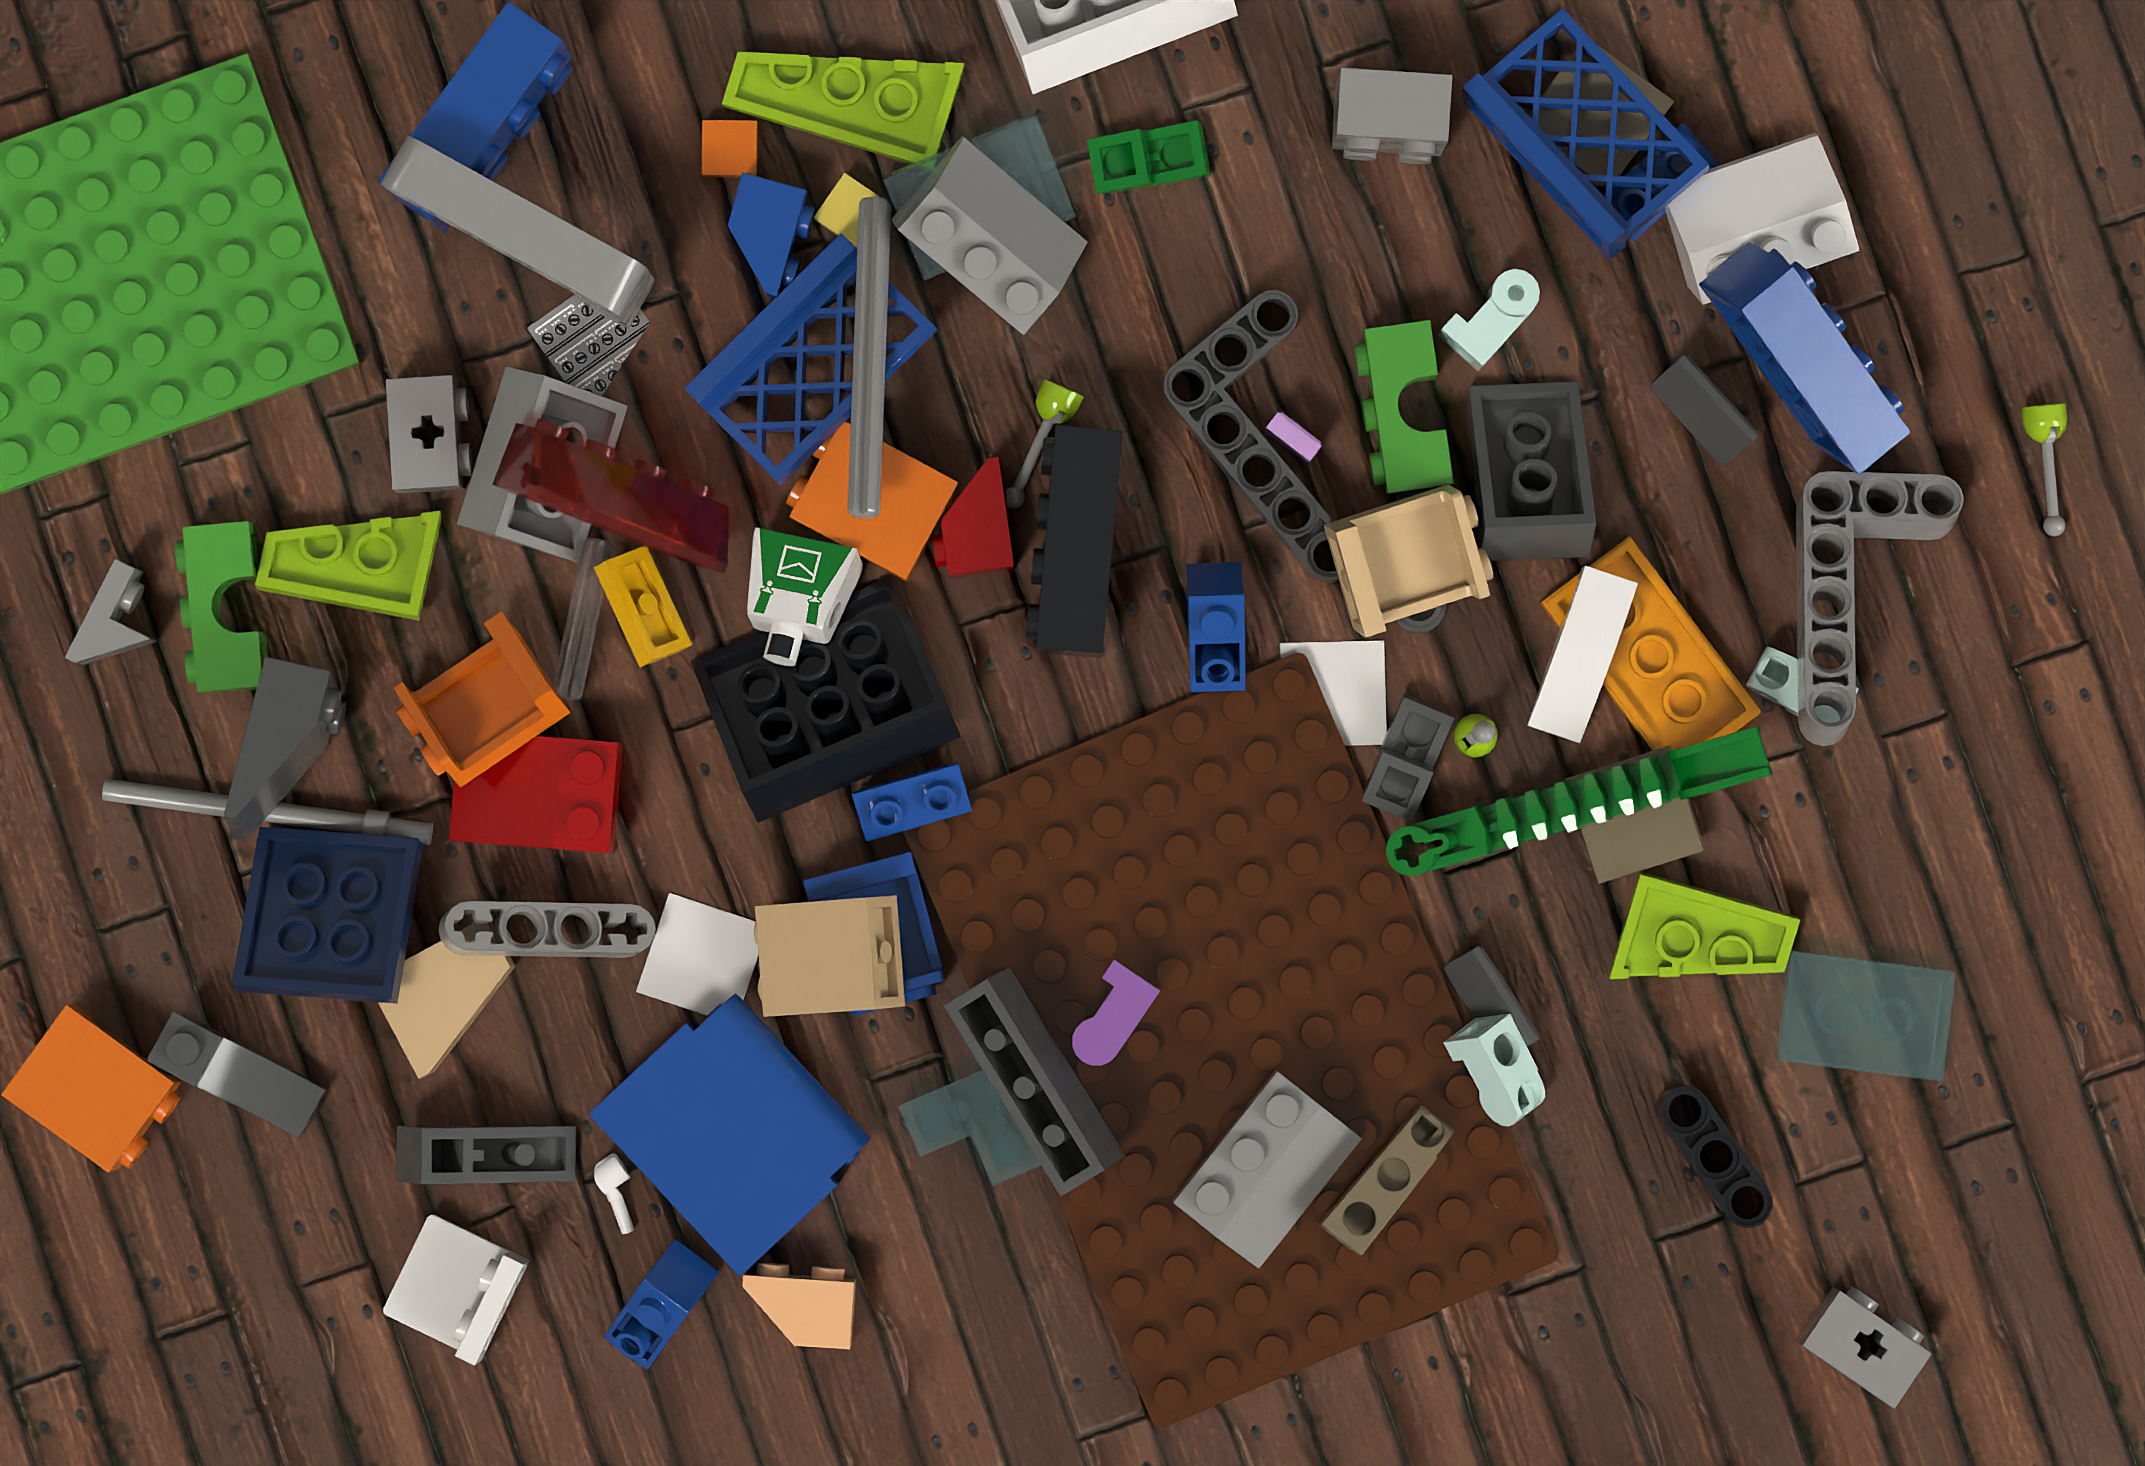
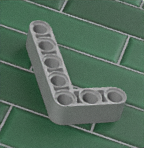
(520, 230)
(1836, 581)

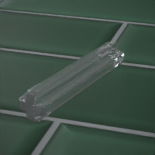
(581, 621)

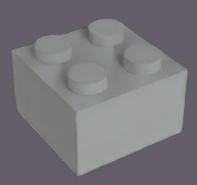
(1391, 114)

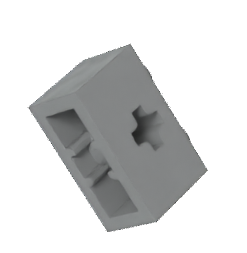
(409, 408)
(1832, 1336)

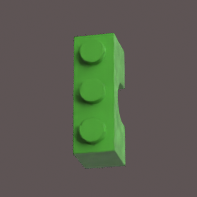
(1392, 360)
(214, 561)

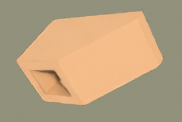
(806, 1308)

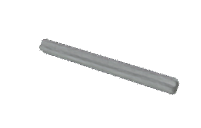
(869, 358)

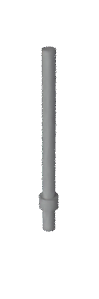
(372, 823)

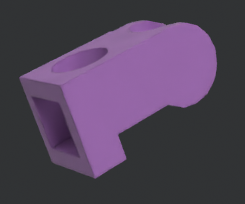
(1104, 1034)

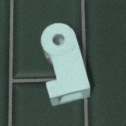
(1507, 306)
(1777, 681)
(1499, 1067)

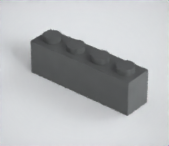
(1034, 1081)

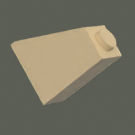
(442, 998)

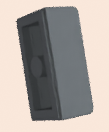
(1704, 410)
(1486, 991)

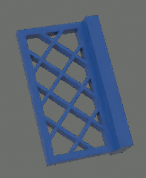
(1550, 166)
(772, 336)

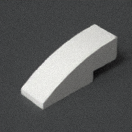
(1582, 653)

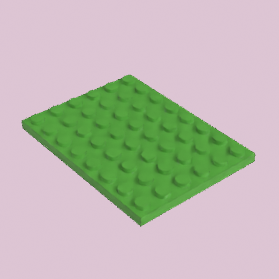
(154, 273)

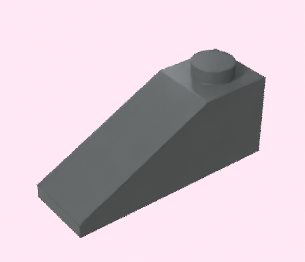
(485, 1154)

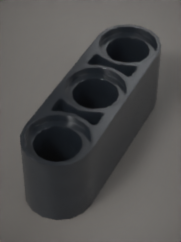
(1733, 1174)

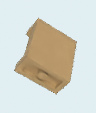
(1408, 557)
(829, 956)

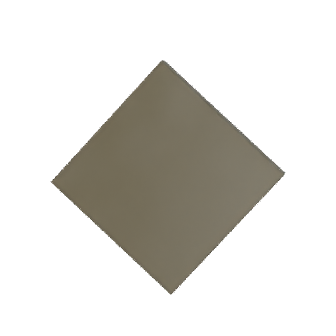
(1597, 123)
(1641, 838)

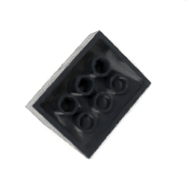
(834, 713)

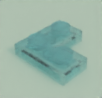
(972, 1110)

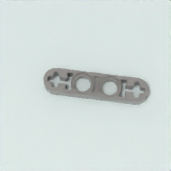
(547, 925)

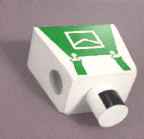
(798, 590)

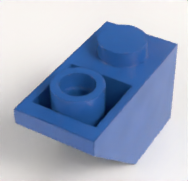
(766, 226)
(1216, 626)
(660, 1304)

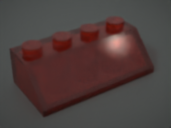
(615, 496)

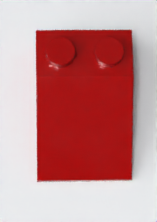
(544, 797)

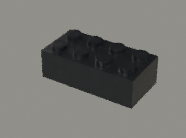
(1077, 542)

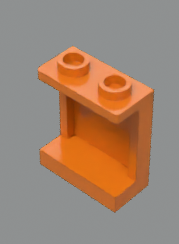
(910, 505)
(482, 705)
(93, 1090)

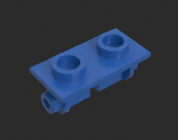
(912, 801)

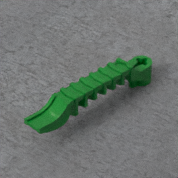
(1572, 804)

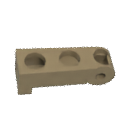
(1387, 1181)

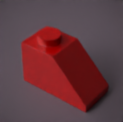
(976, 528)

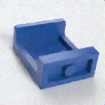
(887, 878)

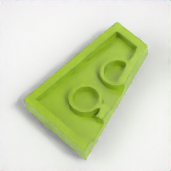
(358, 566)
(1698, 931)

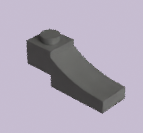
(236, 1073)

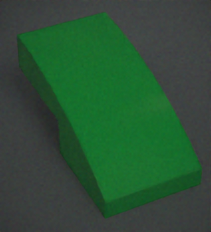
(1148, 157)

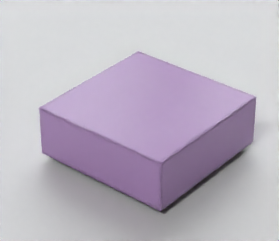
(1293, 437)

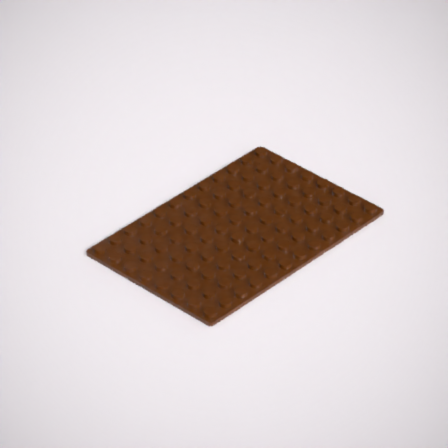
(1260, 900)

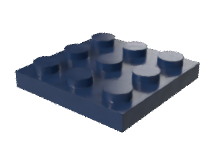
(328, 915)

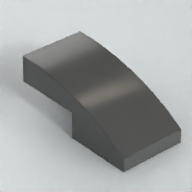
(1407, 757)

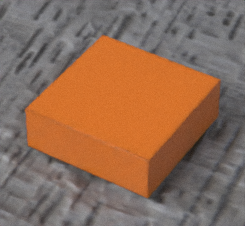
(729, 148)

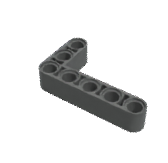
(1250, 442)

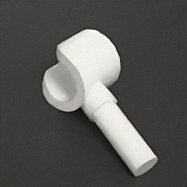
(608, 1176)

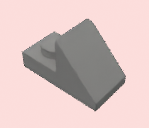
(101, 631)

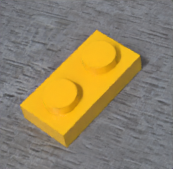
(642, 606)

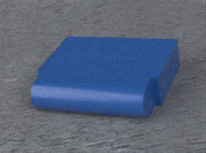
(732, 1131)

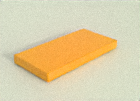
(1663, 665)

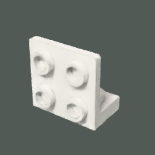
(455, 1287)

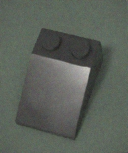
(1530, 471)
(283, 738)

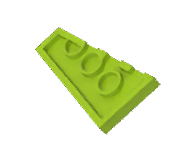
(866, 104)

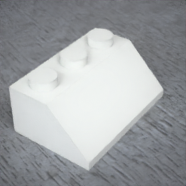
(1770, 198)

